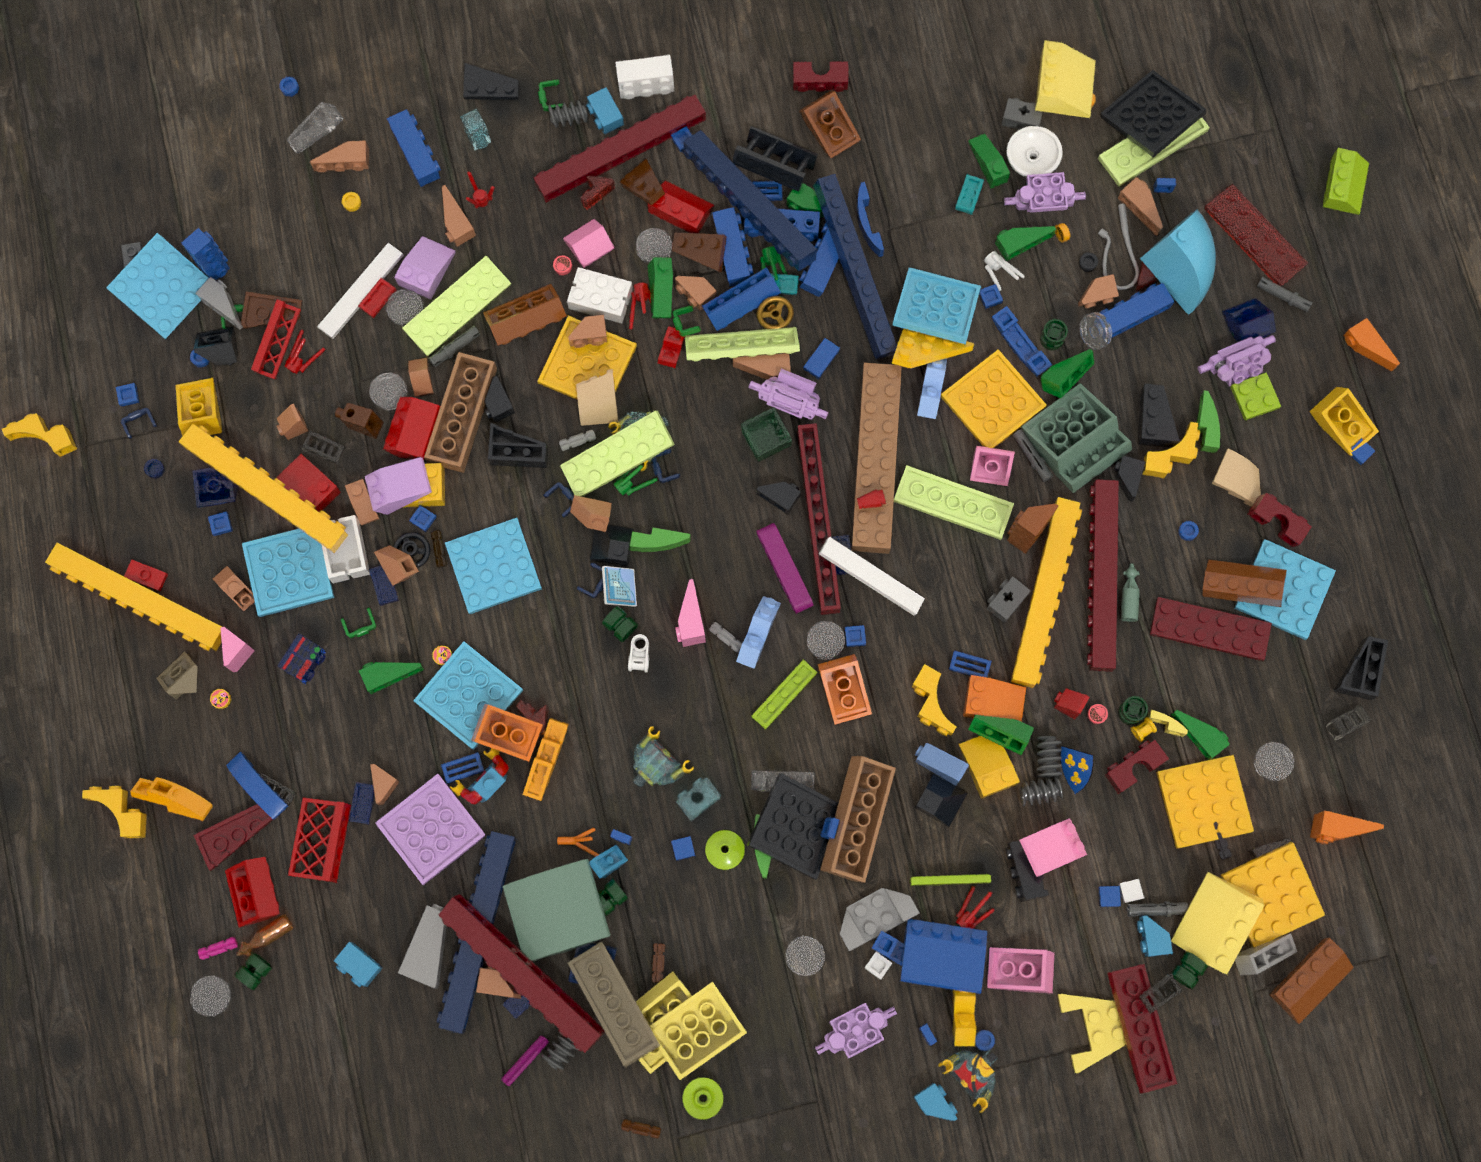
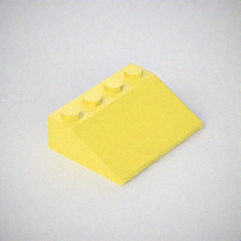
(1065, 81)
(1218, 922)
(656, 1004)
(697, 1030)

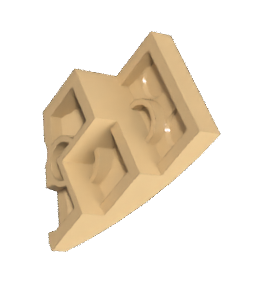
(597, 400)
(1238, 477)

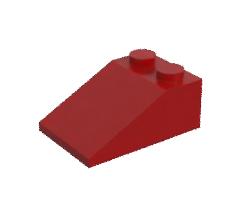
(309, 483)

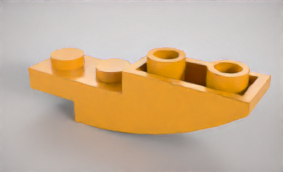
(175, 797)

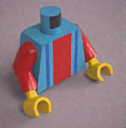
(487, 782)

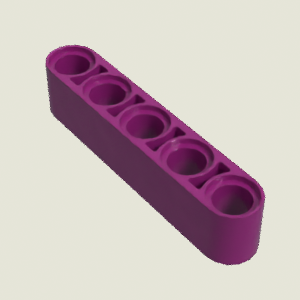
(784, 568)

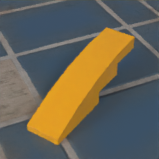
(545, 759)

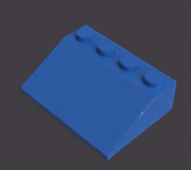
(943, 956)

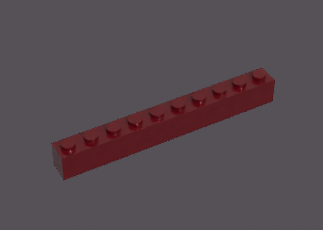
(619, 148)
(818, 517)
(1103, 575)
(521, 973)

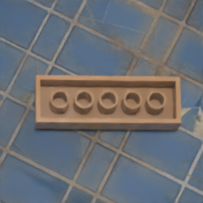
(460, 412)
(859, 818)

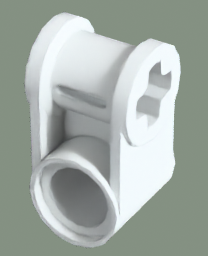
(639, 655)

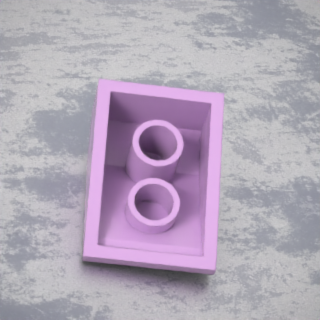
(424, 267)
(397, 485)

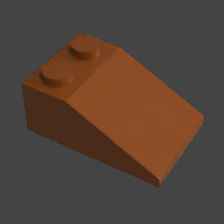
(830, 124)

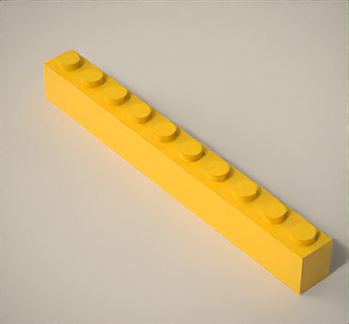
(263, 488)
(1045, 593)
(135, 596)

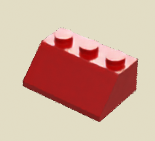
(681, 208)
(411, 428)
(252, 891)

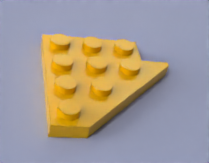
(920, 349)

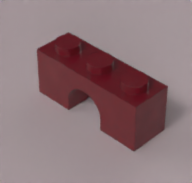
(805, 79)
(1293, 527)
(1150, 756)

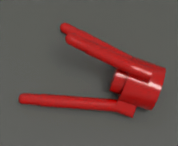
(480, 196)
(641, 293)
(294, 363)
(967, 920)

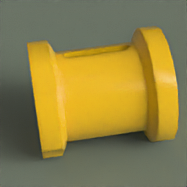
(1143, 729)

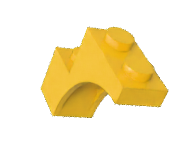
(34, 426)
(1159, 464)
(931, 714)
(131, 823)
(963, 1018)

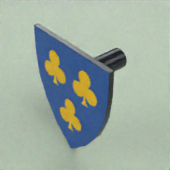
(1077, 767)

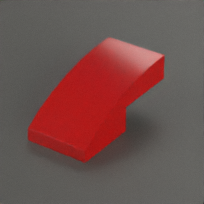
(671, 348)

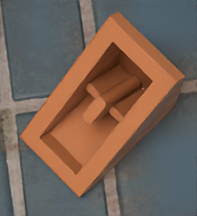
(420, 377)
(383, 784)

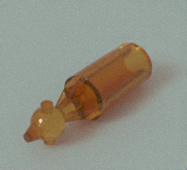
(267, 935)

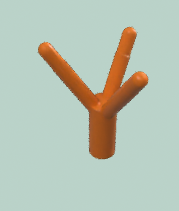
(579, 838)

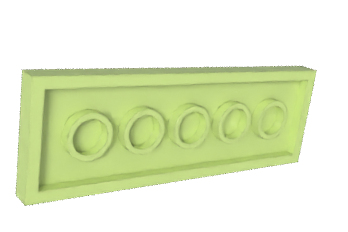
(1129, 160)
(456, 306)
(742, 344)
(617, 454)
(953, 502)

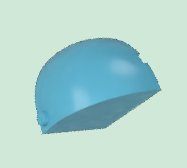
(1185, 261)

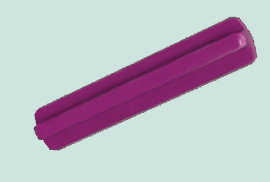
(525, 1060)

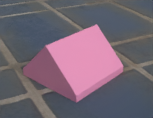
(589, 243)
(991, 465)
(234, 650)

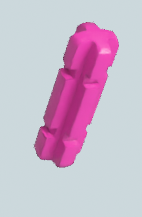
(217, 948)

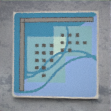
(619, 586)

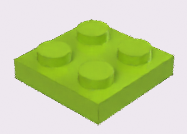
(1255, 396)

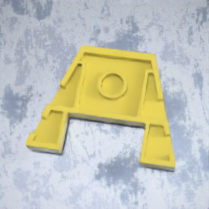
(1102, 1028)

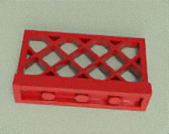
(334, 845)

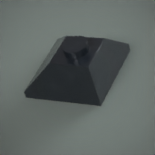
(217, 346)
(612, 545)
(941, 800)

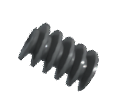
(568, 114)
(1049, 756)
(1041, 790)
(560, 1053)

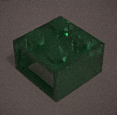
(766, 434)

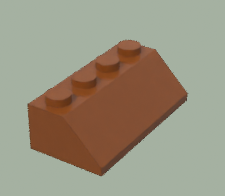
(525, 314)
(1030, 525)
(1244, 583)
(1312, 979)

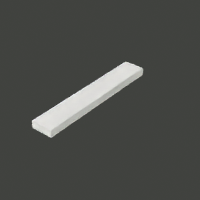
(352, 298)
(871, 576)

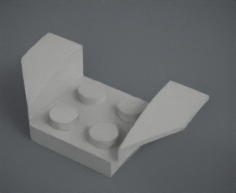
(875, 914)

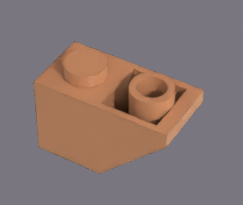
(696, 289)
(1099, 290)
(589, 331)
(396, 564)
(234, 588)

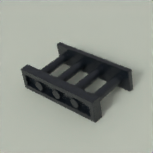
(769, 168)

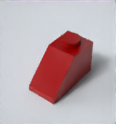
(1070, 702)

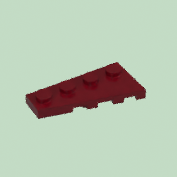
(230, 834)

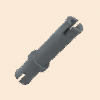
(1284, 294)
(456, 345)
(1020, 437)
(1157, 909)

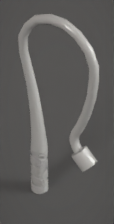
(1124, 227)

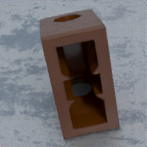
(360, 419)

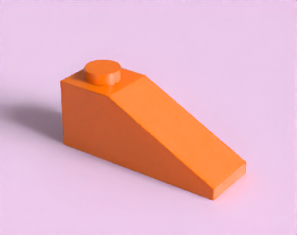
(1368, 342)

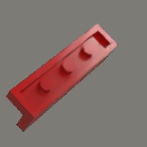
(269, 336)

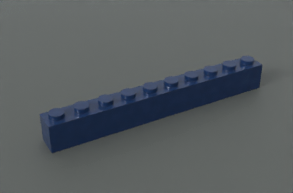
(749, 201)
(855, 266)
(486, 900)

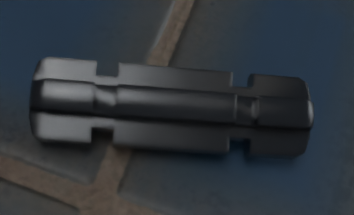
(1222, 844)

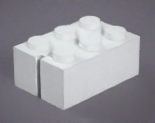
(645, 77)
(600, 295)
(350, 556)

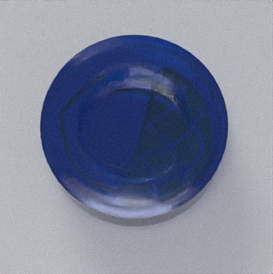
(154, 468)

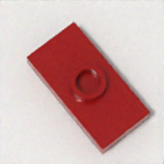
(377, 297)
(145, 575)

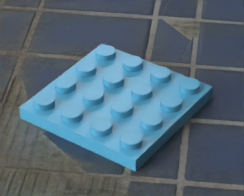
(159, 285)
(936, 305)
(493, 566)
(286, 572)
(1303, 590)
(462, 689)

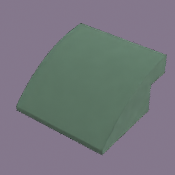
(1077, 437)
(556, 910)

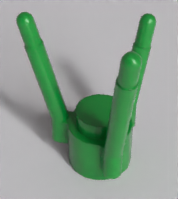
(771, 257)
(624, 484)

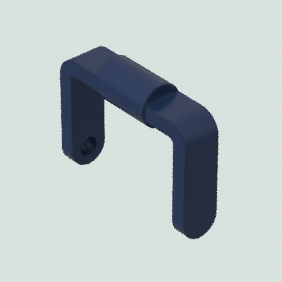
(134, 415)
(657, 471)
(566, 491)
(599, 588)

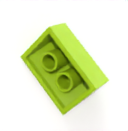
(1346, 181)

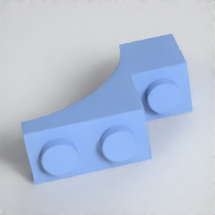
(932, 389)
(758, 632)

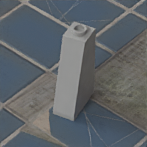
(426, 949)

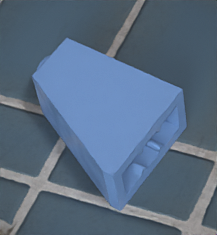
(941, 763)

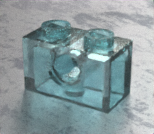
(475, 129)
(693, 809)

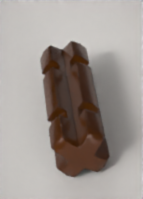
(658, 962)
(640, 1128)

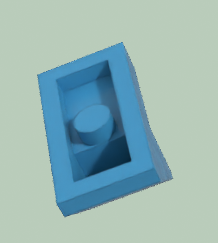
(608, 862)

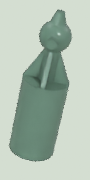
(1130, 596)

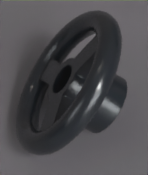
(408, 544)

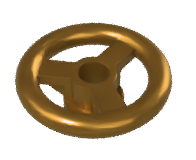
(775, 303)

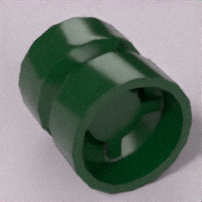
(1053, 334)
(620, 624)
(1133, 710)
(617, 896)
(1189, 970)
(248, 976)

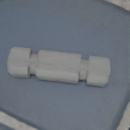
(577, 440)
(725, 636)

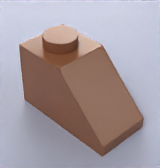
(291, 423)
(361, 502)
(591, 512)
(491, 983)

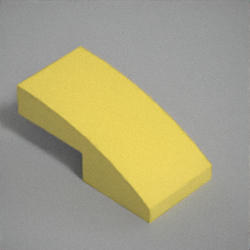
(1171, 725)

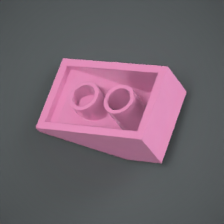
(690, 622)
(1053, 847)
(1021, 970)

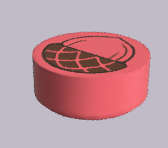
(562, 265)
(1097, 714)

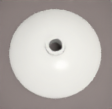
(1034, 142)

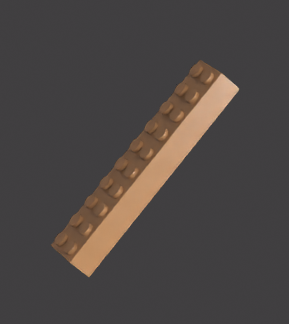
(876, 456)

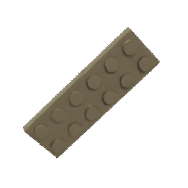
(613, 1004)

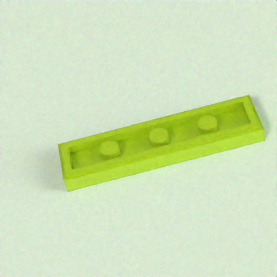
(784, 694)
(950, 880)

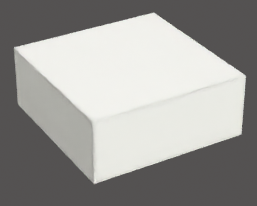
(1131, 891)
(878, 965)

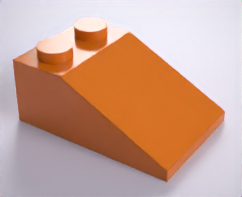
(844, 689)
(993, 698)
(506, 732)
(1333, 827)

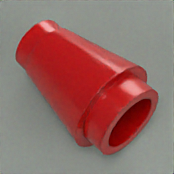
(872, 499)

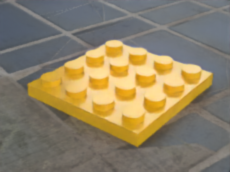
(573, 365)
(993, 400)
(1203, 795)
(1285, 890)

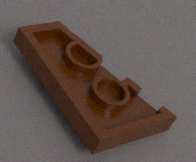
(643, 183)
(702, 248)
(259, 308)

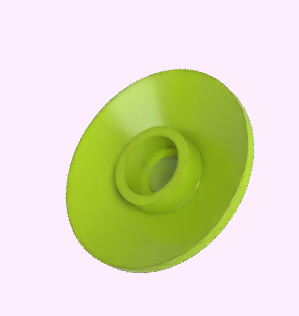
(724, 860)
(700, 1109)

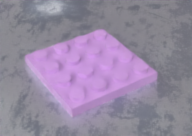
(430, 829)

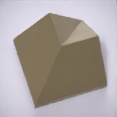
(179, 676)

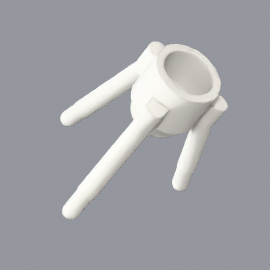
(995, 262)

